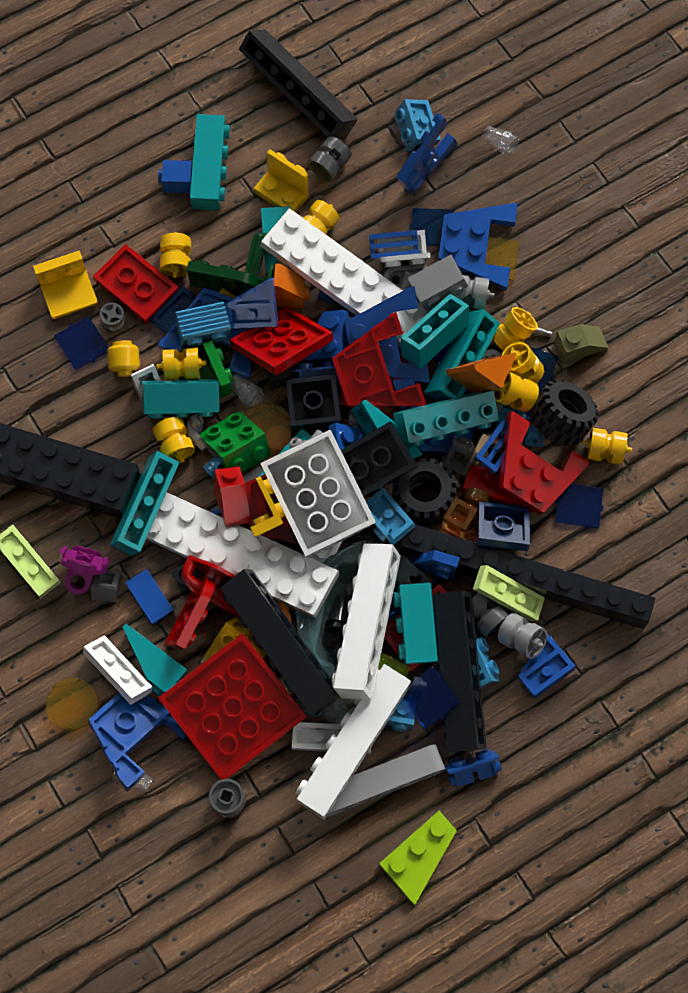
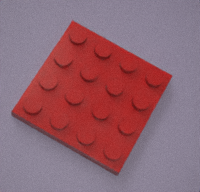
(232, 707)

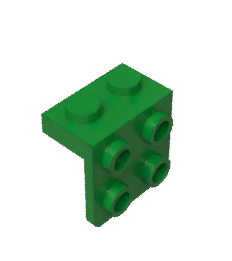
(215, 368)
(237, 442)

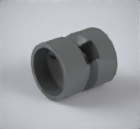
(329, 159)
(487, 615)
(227, 798)

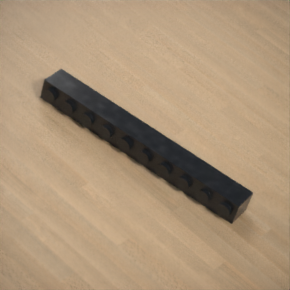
(548, 581)

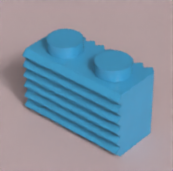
(202, 324)

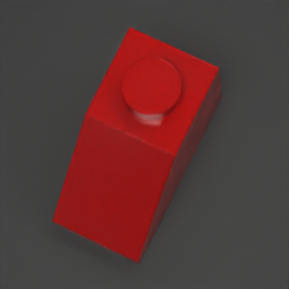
(231, 496)

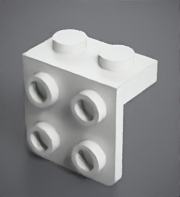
(413, 259)

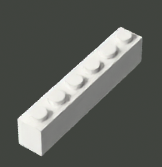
(366, 622)
(352, 743)

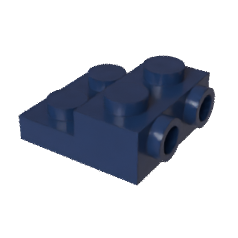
(503, 526)

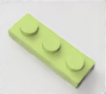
(27, 562)
(508, 593)

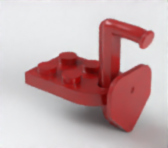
(202, 592)

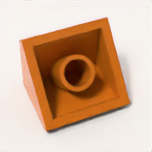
(484, 373)

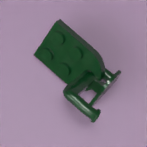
(236, 282)

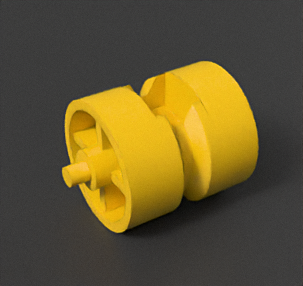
(322, 216)
(175, 250)
(515, 328)
(525, 363)
(181, 364)
(517, 393)
(172, 435)
(607, 446)

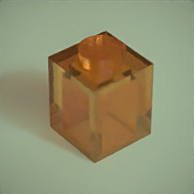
(459, 518)

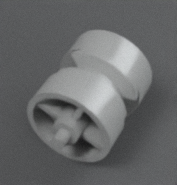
(476, 292)
(525, 637)

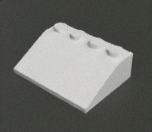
(318, 493)

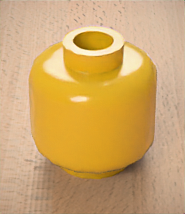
(123, 358)

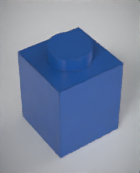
(175, 176)

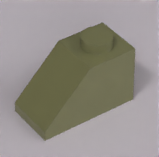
(579, 342)

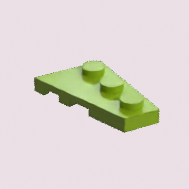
(418, 856)

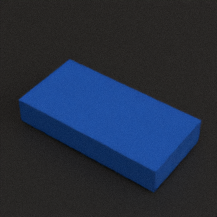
(149, 597)

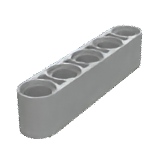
(389, 778)

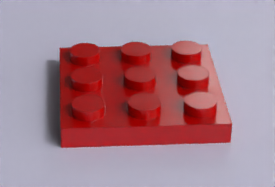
(282, 345)

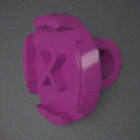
(82, 562)

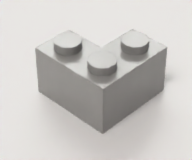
(438, 282)

